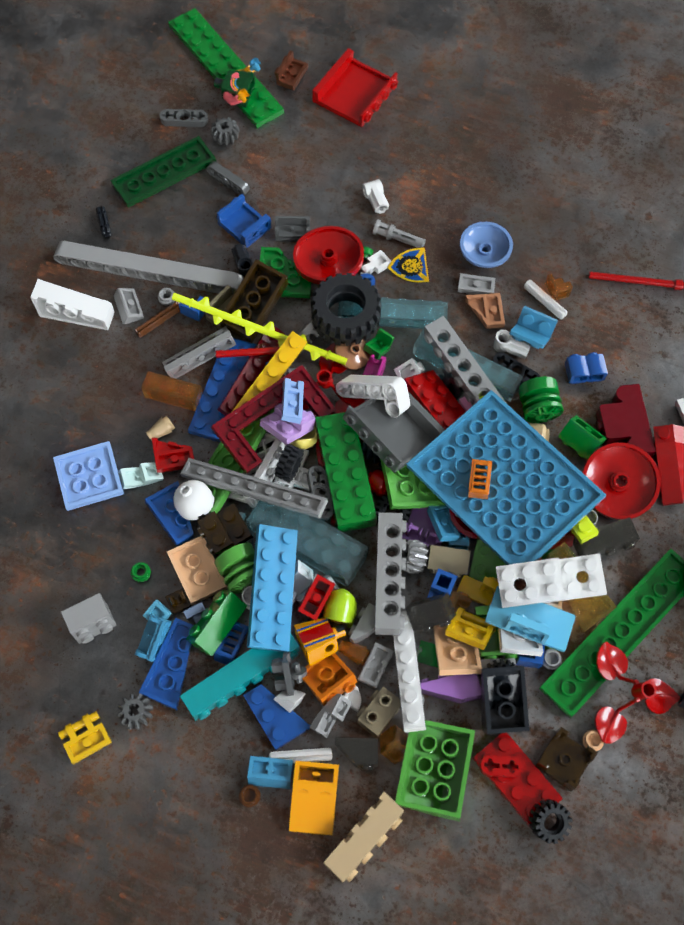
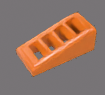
(476, 492)

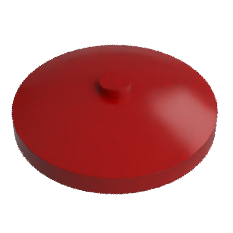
(327, 253)
(627, 479)

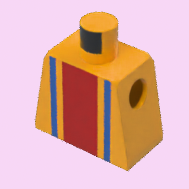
(318, 639)

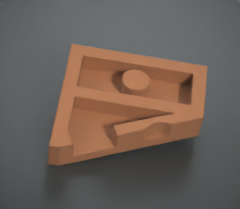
(488, 309)

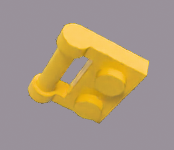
(466, 631)

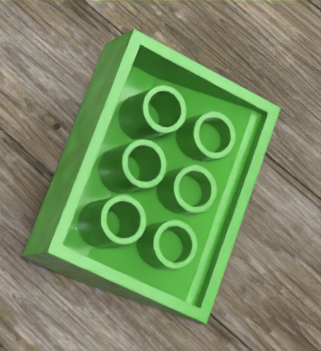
(436, 770)

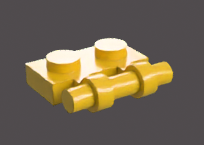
(87, 742)

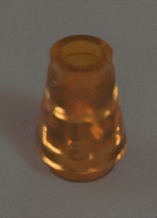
(354, 652)

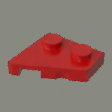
(170, 455)

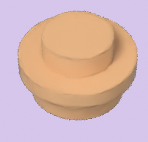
(592, 739)

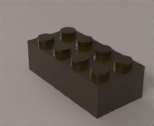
(256, 297)

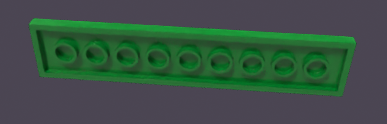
(220, 58)
(623, 628)

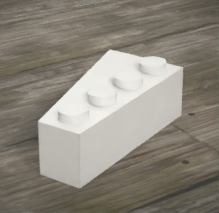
(71, 306)

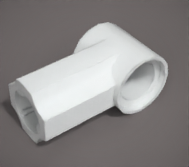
(374, 191)
(512, 346)

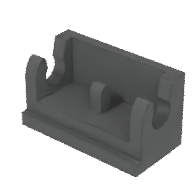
(291, 228)

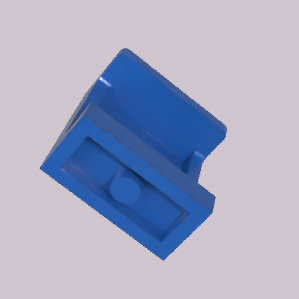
(243, 221)

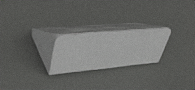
(128, 305)

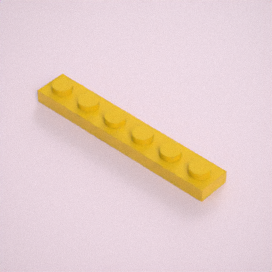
(276, 367)

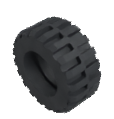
(345, 289)

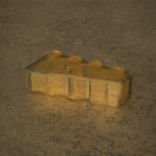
(586, 610)

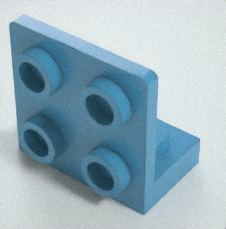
(534, 328)

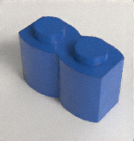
(585, 368)

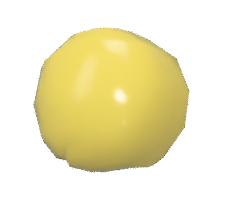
(306, 441)

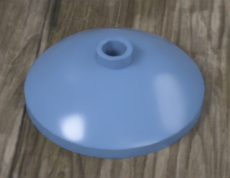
(488, 238)

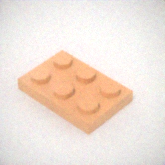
(196, 570)
(455, 656)

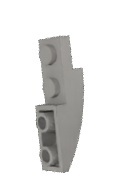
(366, 624)

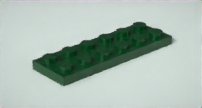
(163, 171)

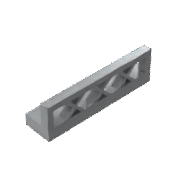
(198, 353)

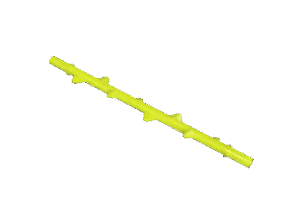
(250, 327)

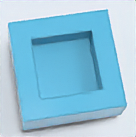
(158, 609)

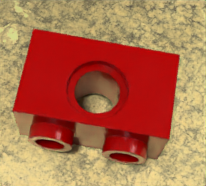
(316, 597)

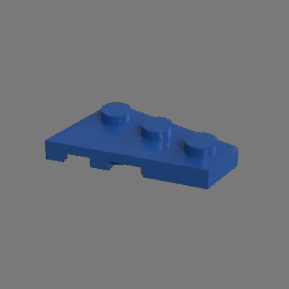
(163, 508)
(275, 721)

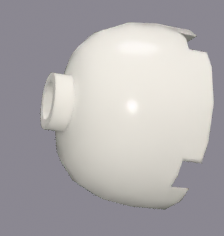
(193, 499)

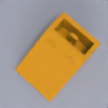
(313, 798)

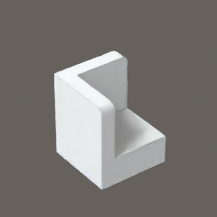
(303, 577)

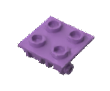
(421, 528)

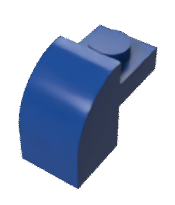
(442, 583)

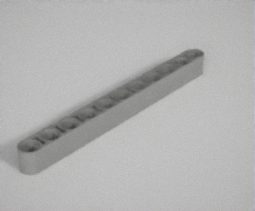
(146, 267)

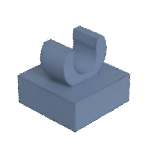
(194, 612)

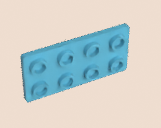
(534, 621)

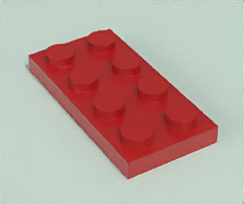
(435, 397)
(524, 789)

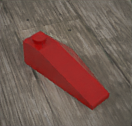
(670, 459)

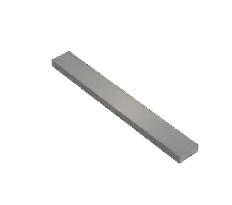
(255, 488)

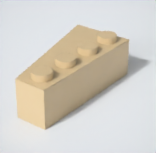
(364, 838)

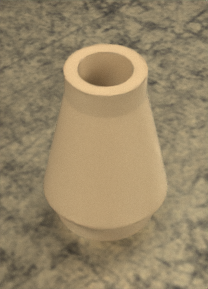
(160, 428)

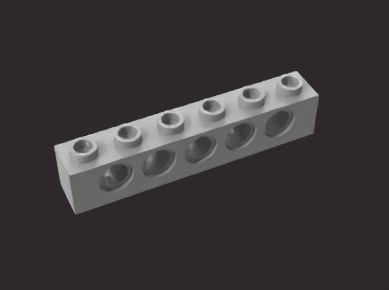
(442, 330)
(385, 623)

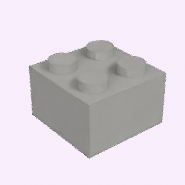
(89, 619)

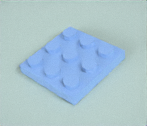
(88, 475)

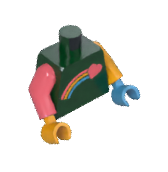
(238, 84)

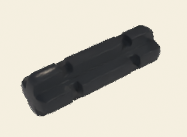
(103, 221)

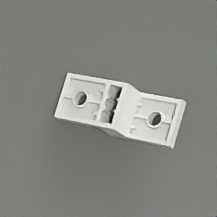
(551, 580)

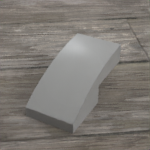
(334, 709)

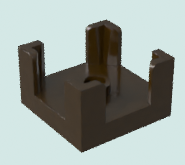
(565, 760)

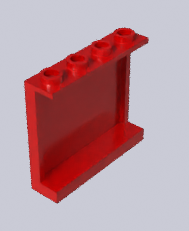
(353, 89)

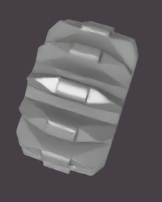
(416, 556)

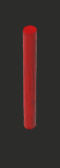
(246, 352)

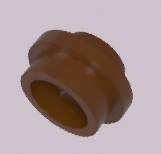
(249, 795)

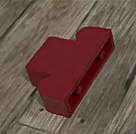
(626, 419)

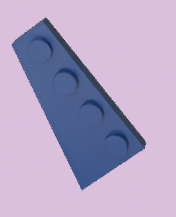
(168, 670)

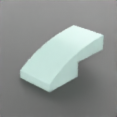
(139, 476)

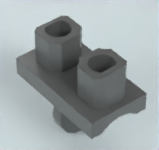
(284, 665)

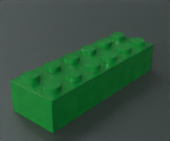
(345, 473)

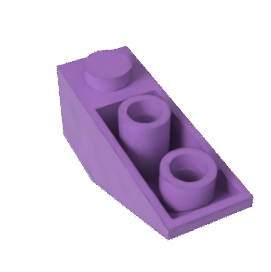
(453, 688)

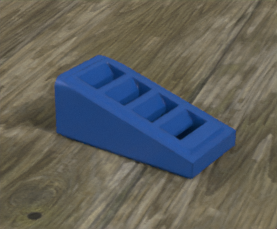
(226, 655)

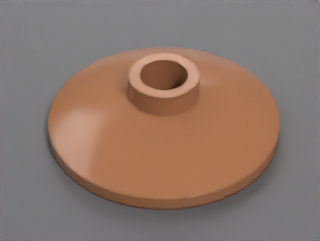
(355, 360)

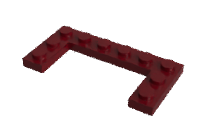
(229, 427)

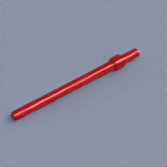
(677, 284)

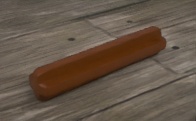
(158, 319)

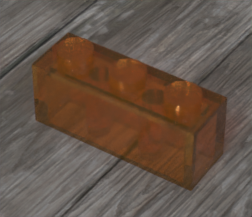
(172, 391)

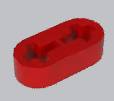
(501, 761)

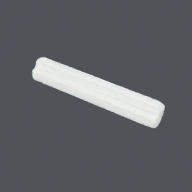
(545, 299)
(307, 755)

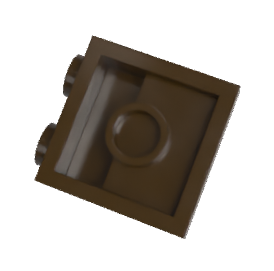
(224, 530)

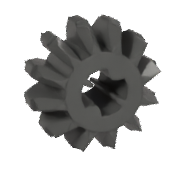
(225, 131)
(128, 716)

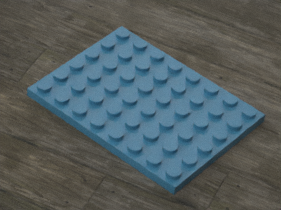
(532, 486)

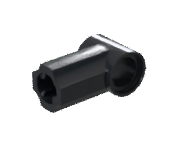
(241, 259)

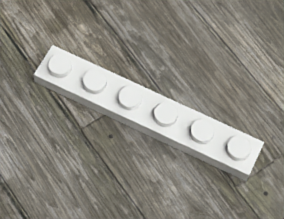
(409, 678)

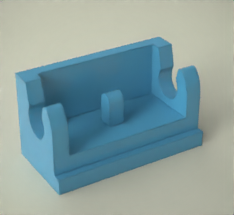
(153, 637)
(270, 772)

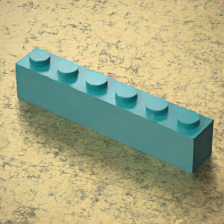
(232, 680)

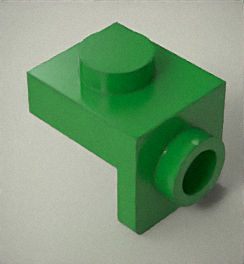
(380, 344)

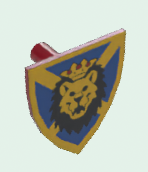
(411, 265)

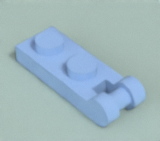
(292, 401)

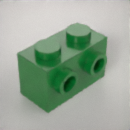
(581, 437)

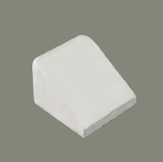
(289, 702)

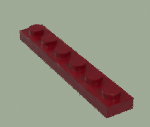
(248, 374)

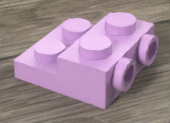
(287, 431)

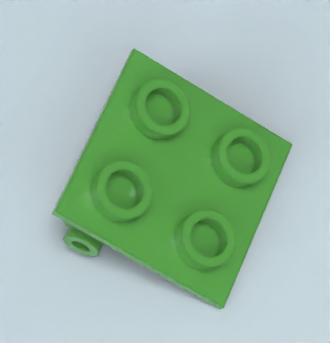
(484, 562)

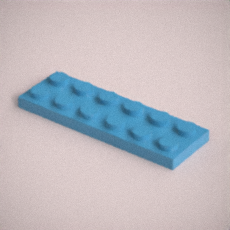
(272, 588)

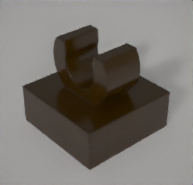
(178, 601)

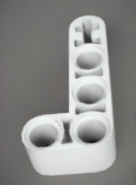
(387, 388)

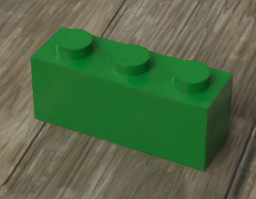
(216, 622)

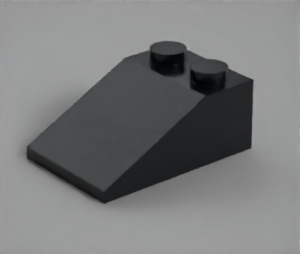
(504, 700)

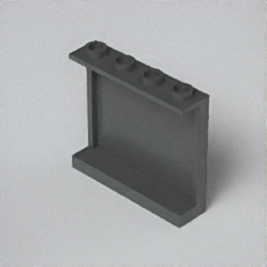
(392, 438)

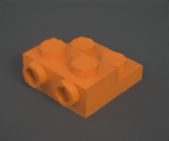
(329, 678)

